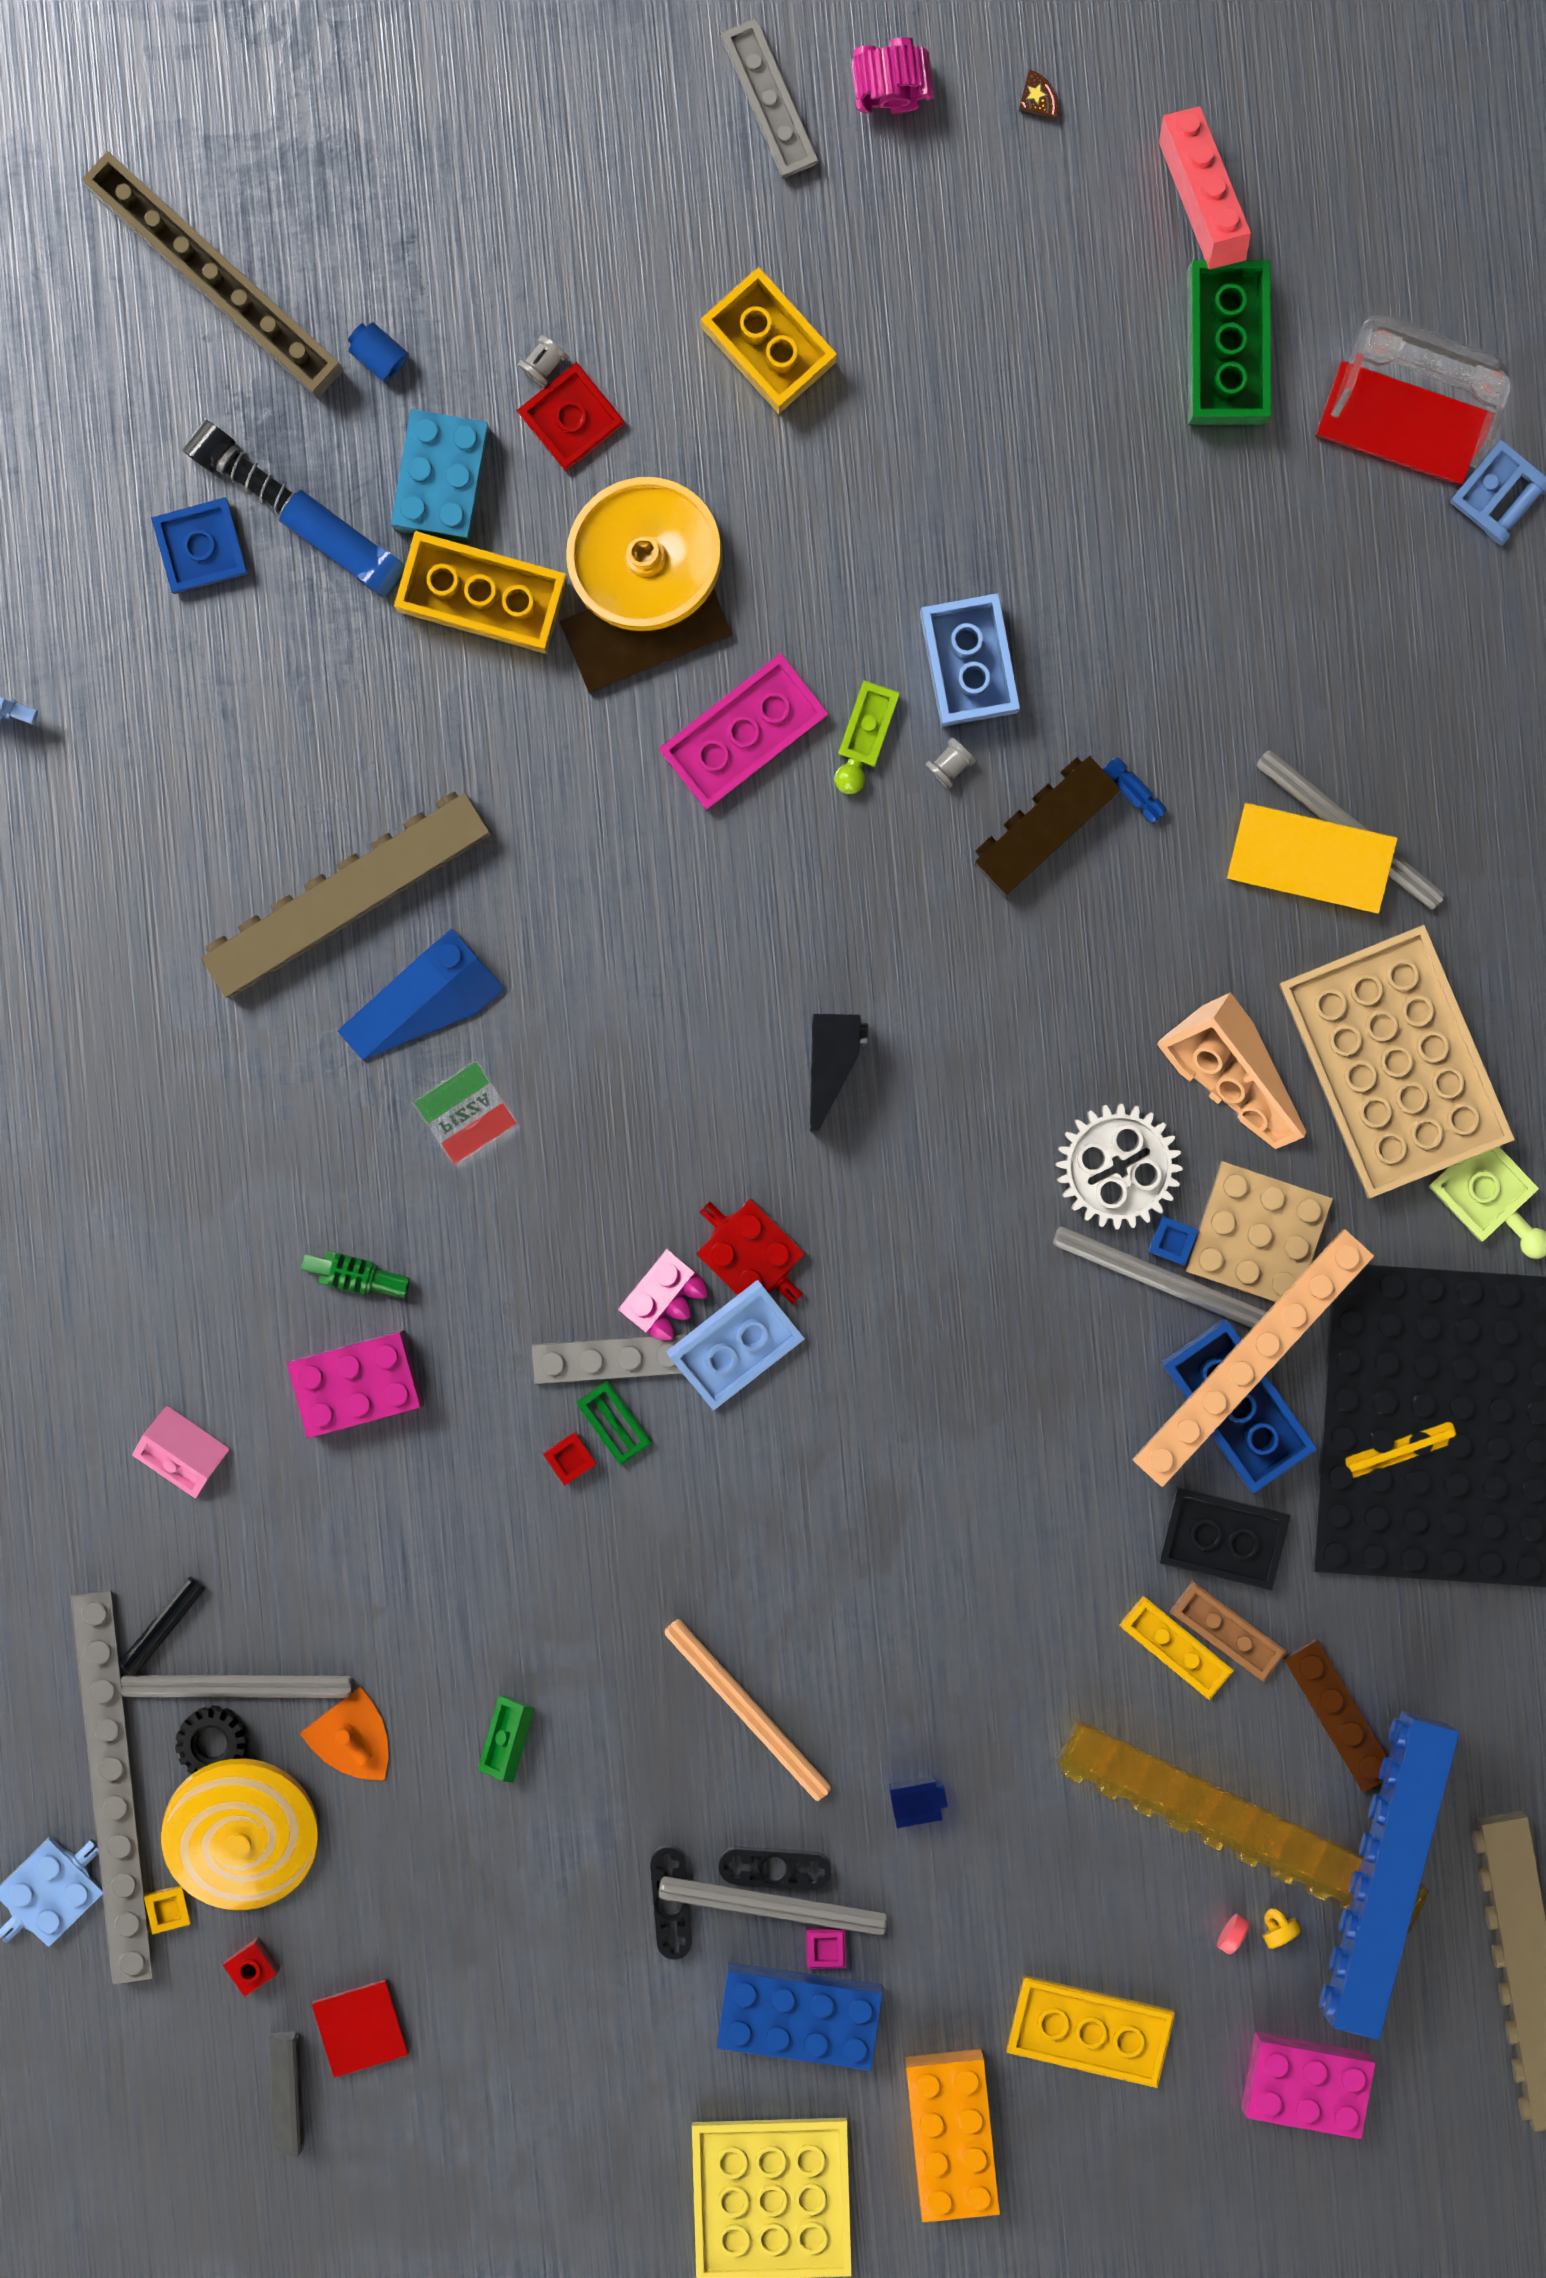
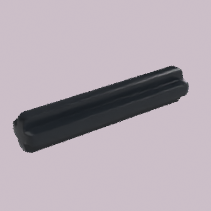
(162, 1626)

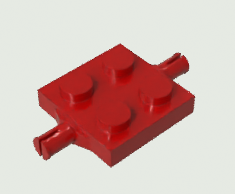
(750, 1249)

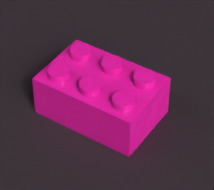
(355, 1384)
(1308, 2085)

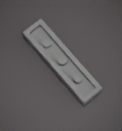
(769, 98)
(603, 1359)

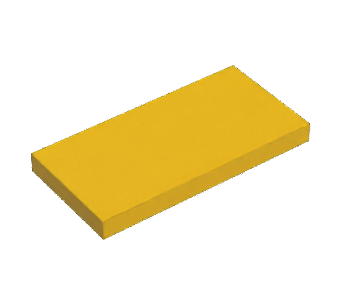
(1312, 857)
(1090, 2031)

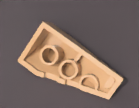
(1229, 1059)

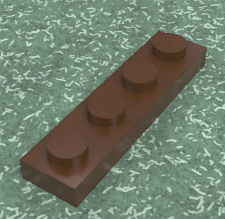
(1337, 1713)

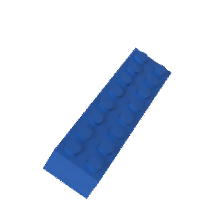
(1388, 1875)

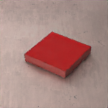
(571, 417)
(360, 2028)

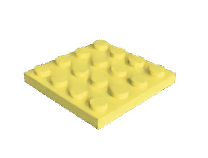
(771, 2198)

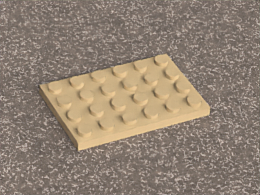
(1396, 1062)

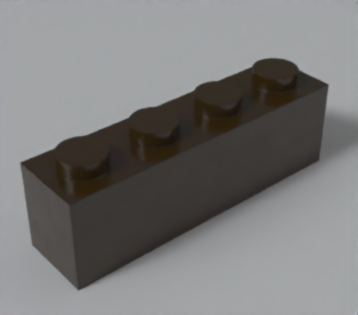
(1046, 826)

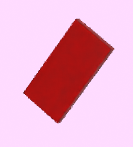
(1404, 425)

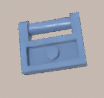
(1491, 483)

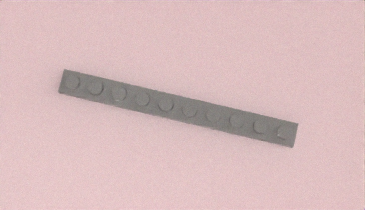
(111, 1787)

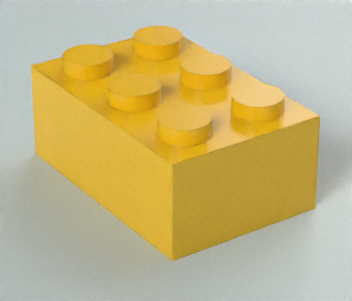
(768, 340)

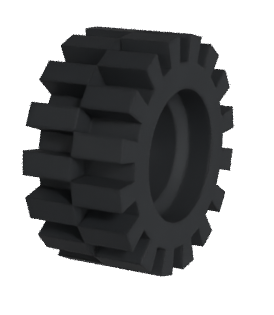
(210, 1718)

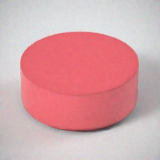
(1233, 1934)

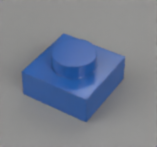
(1173, 1240)

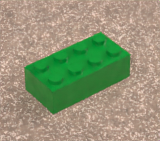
(1229, 343)

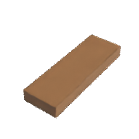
(1228, 1631)

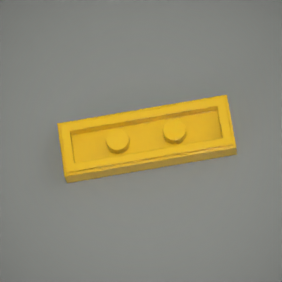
(1176, 1647)

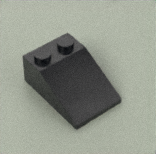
(833, 1054)

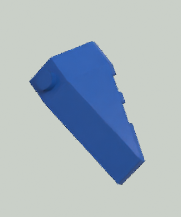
(432, 992)

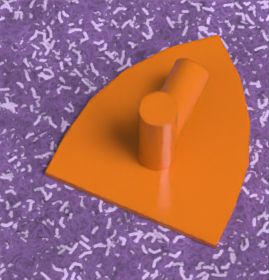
(351, 1737)

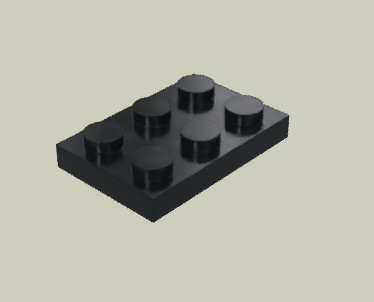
(1224, 1538)

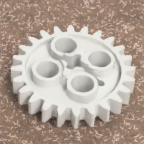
(1134, 1197)

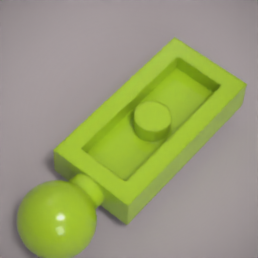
(864, 735)

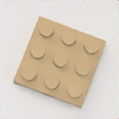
(1257, 1232)

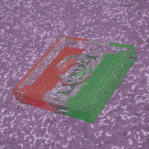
(465, 1112)

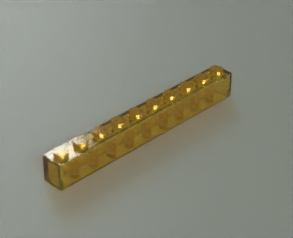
(1213, 1812)

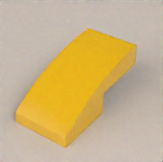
(165, 1909)

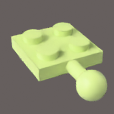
(1486, 1194)

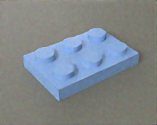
(735, 1345)

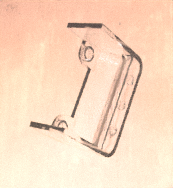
(1393, 341)

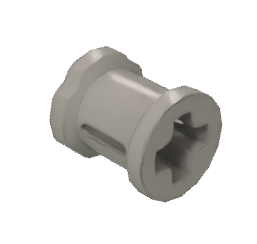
(542, 360)
(950, 763)

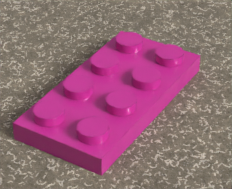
(743, 731)

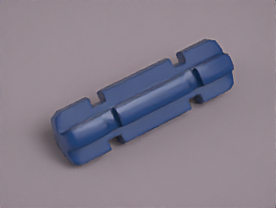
(1135, 790)

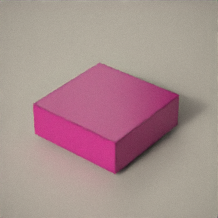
(825, 1948)

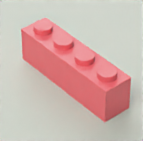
(1204, 187)

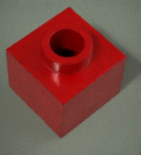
(256, 1955)

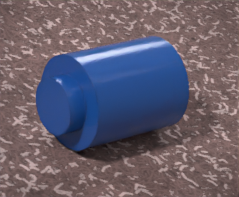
(377, 351)

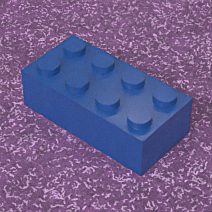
(1261, 1432)
(799, 2016)

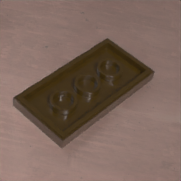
(615, 654)

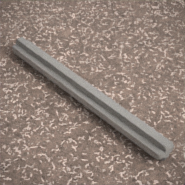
(1328, 810)
(1157, 1277)
(236, 1686)
(772, 1905)

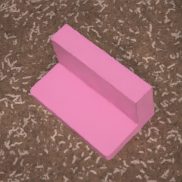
(180, 1451)

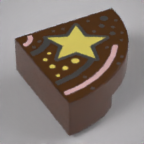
(1039, 97)

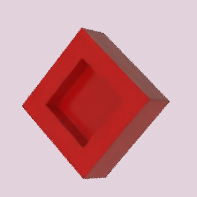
(569, 1458)

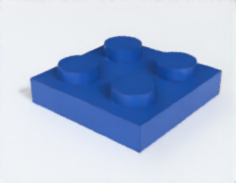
(199, 545)

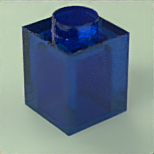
(917, 1801)

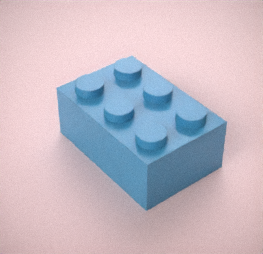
(440, 476)

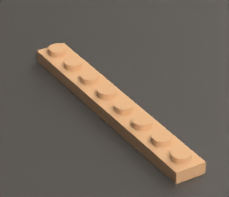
(1253, 1357)

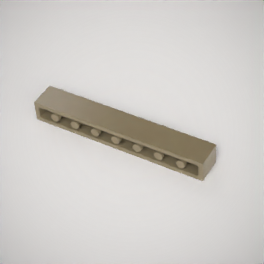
(212, 275)
(345, 895)
(1520, 1950)

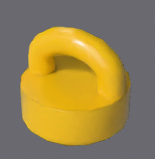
(1281, 1933)

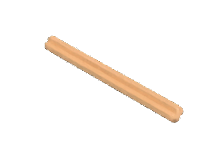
(747, 1710)

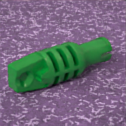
(355, 1275)

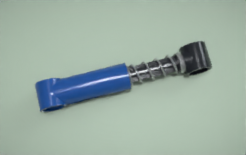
(298, 511)

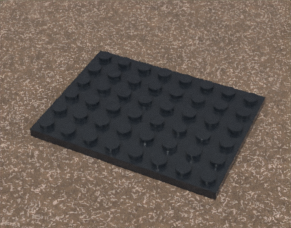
(1422, 1353)

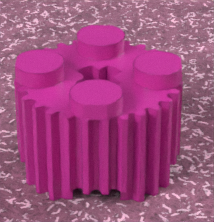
(891, 76)

